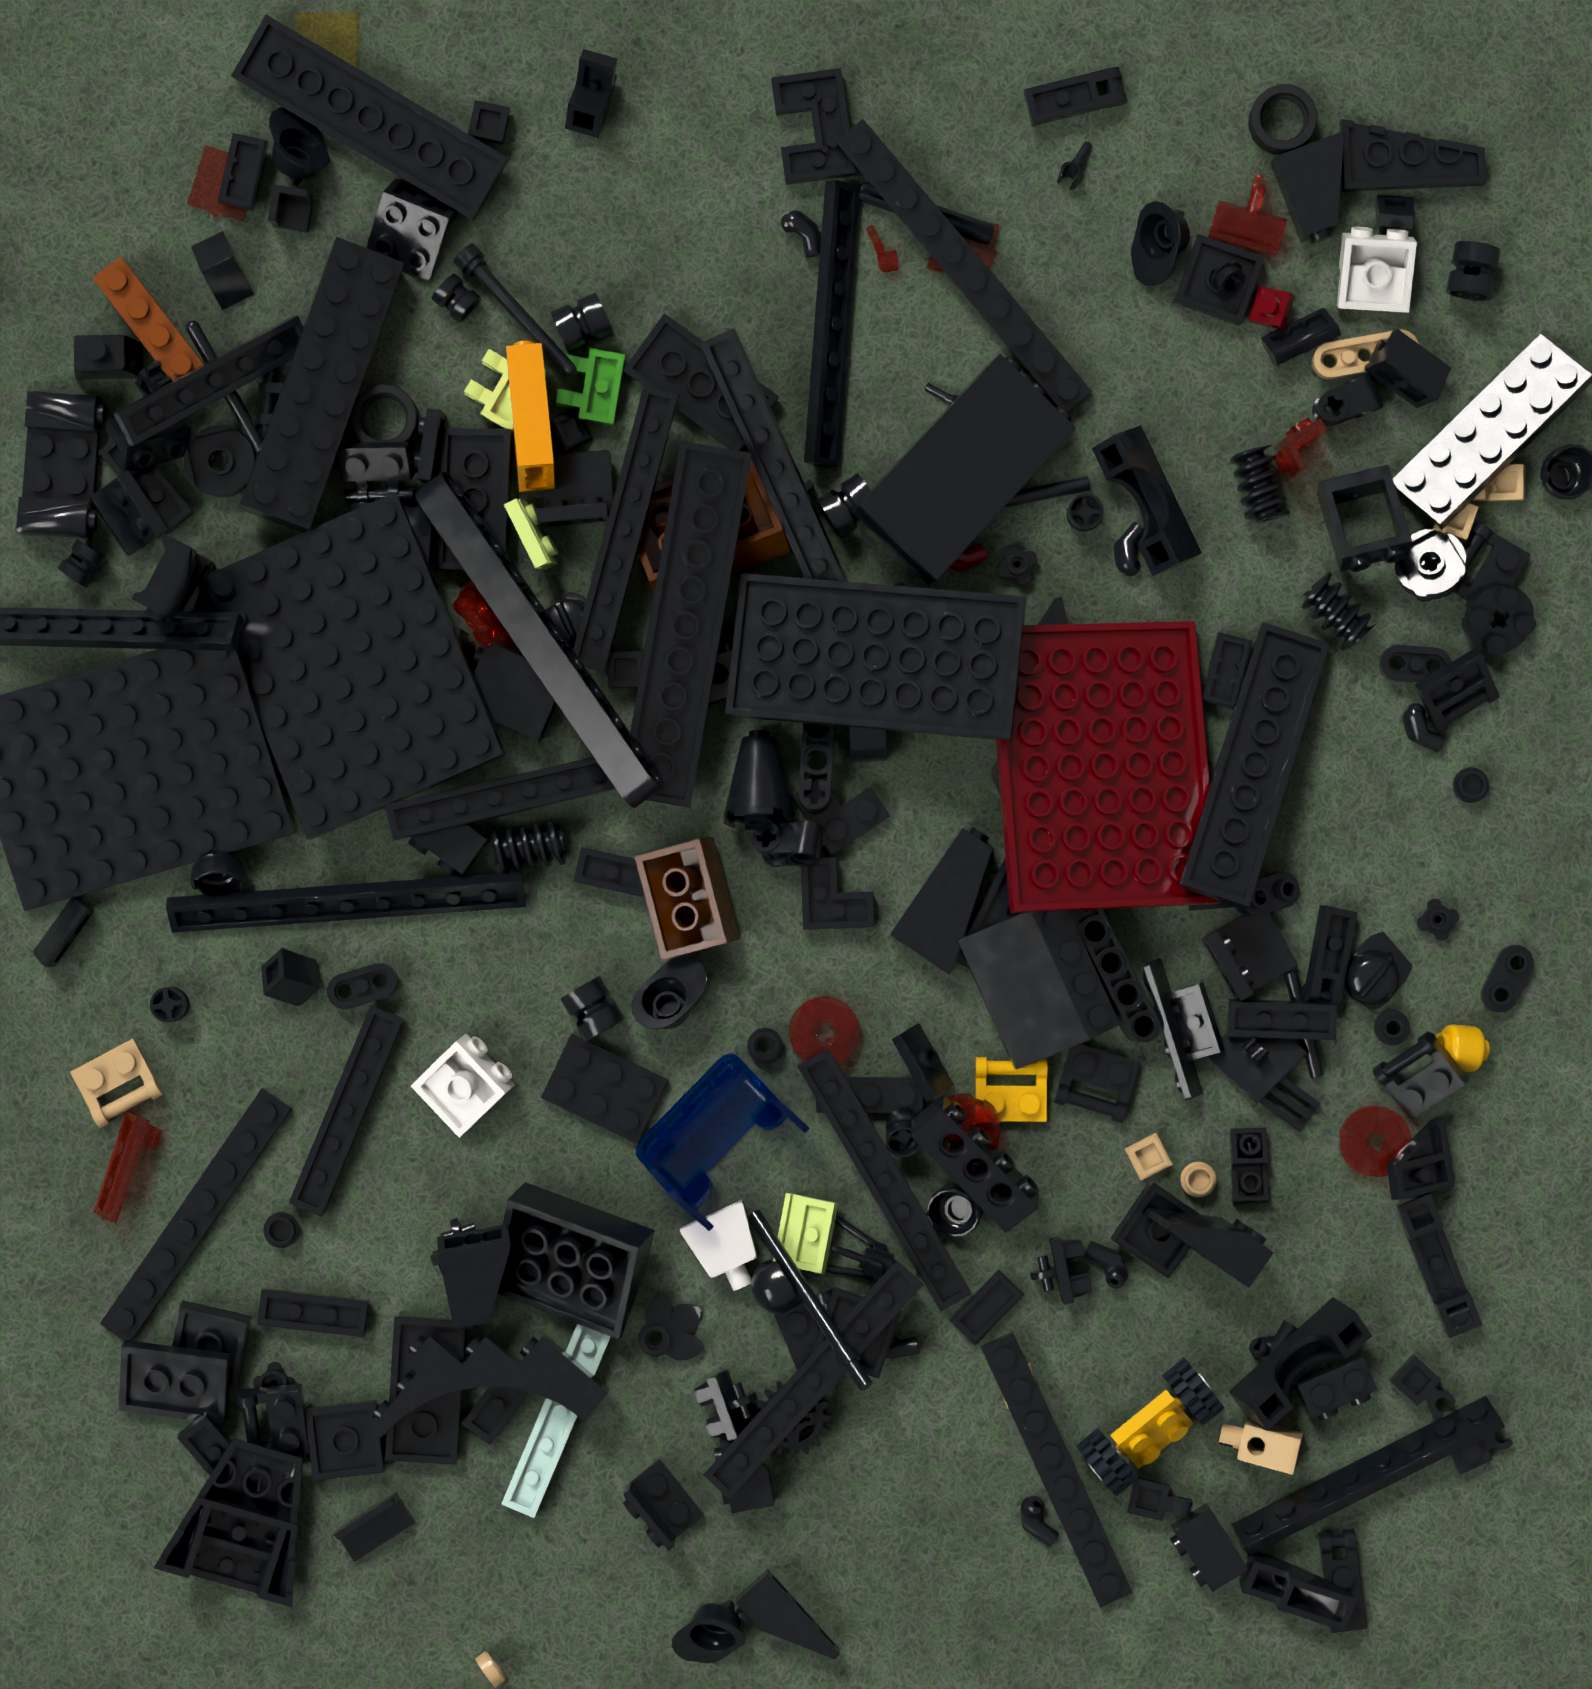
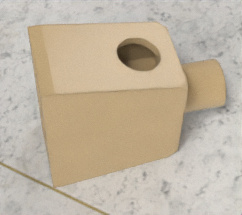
(1280, 1447)

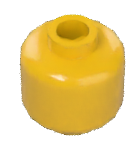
(1465, 1045)

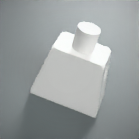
(725, 1245)

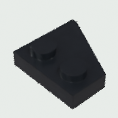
(1422, 1163)

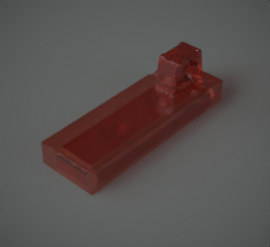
(132, 1137)

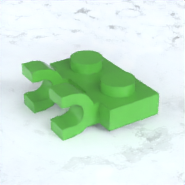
(600, 388)

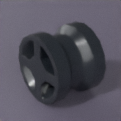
(162, 1005)

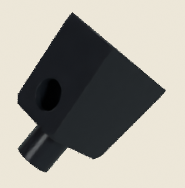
(107, 357)

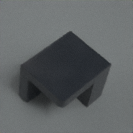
(291, 208)
(290, 977)

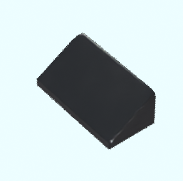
(63, 932)

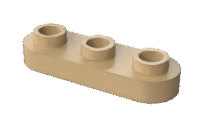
(1346, 355)

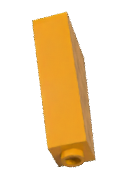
(530, 416)

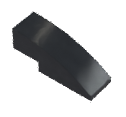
(1297, 1591)

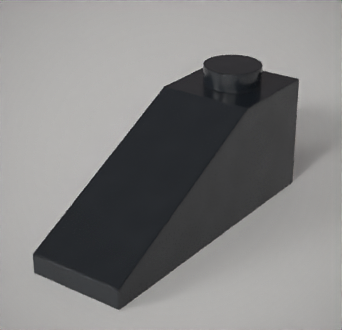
(779, 1614)

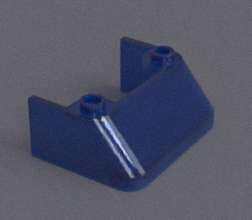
(705, 1127)

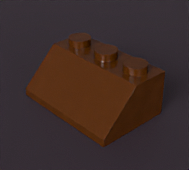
(687, 897)

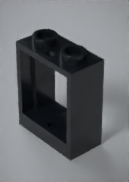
(1357, 486)

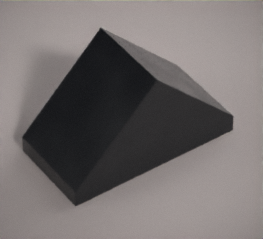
(222, 270)

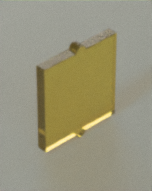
(331, 31)

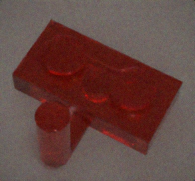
(1247, 224)

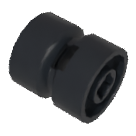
(1473, 258)
(582, 323)
(838, 505)
(592, 1008)

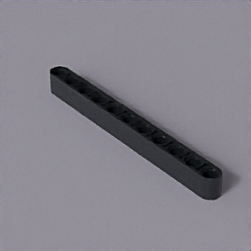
(539, 639)

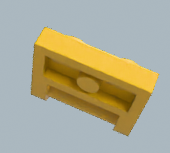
(1013, 1101)

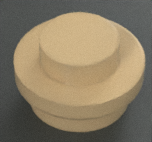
(1198, 1179)

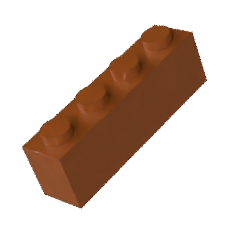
(147, 319)

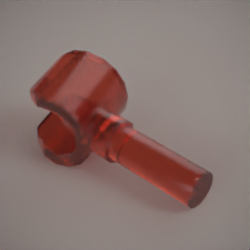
(886, 260)

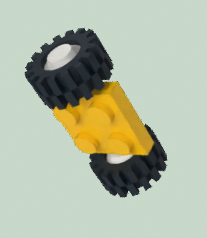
(1151, 1428)

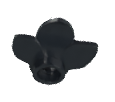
(675, 1326)

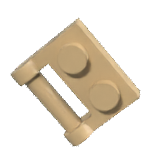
(109, 1073)

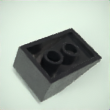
(1229, 1246)

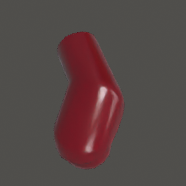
(969, 558)

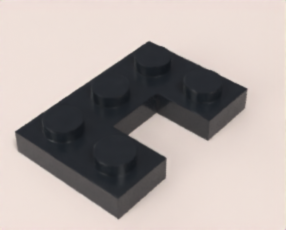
(825, 97)

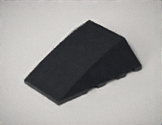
(242, 1524)

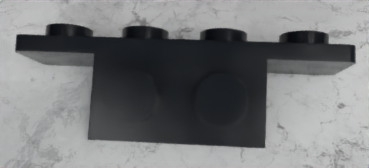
(1186, 1023)

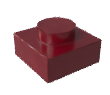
(1271, 307)

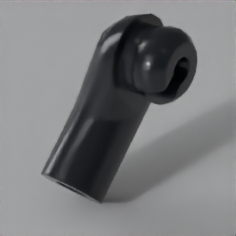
(1417, 729)

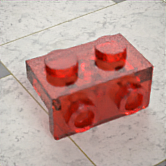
(1297, 438)

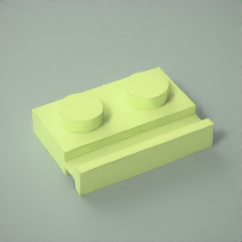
(539, 548)
(807, 1231)

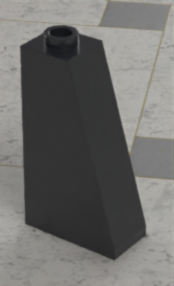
(946, 901)

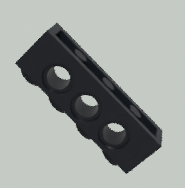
(1004, 1206)

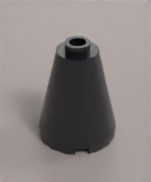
(758, 784)

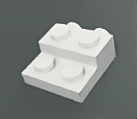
(1376, 270)
(463, 1084)

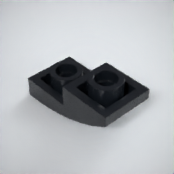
(1249, 1165)

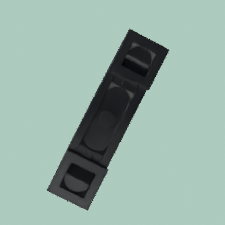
(1437, 1265)

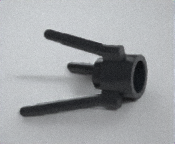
(873, 1261)

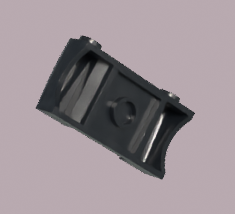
(60, 465)
(176, 582)

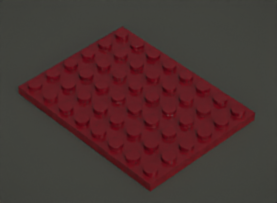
(1103, 767)

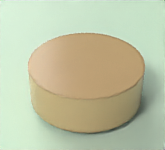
(490, 1669)

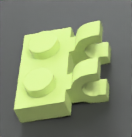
(498, 402)

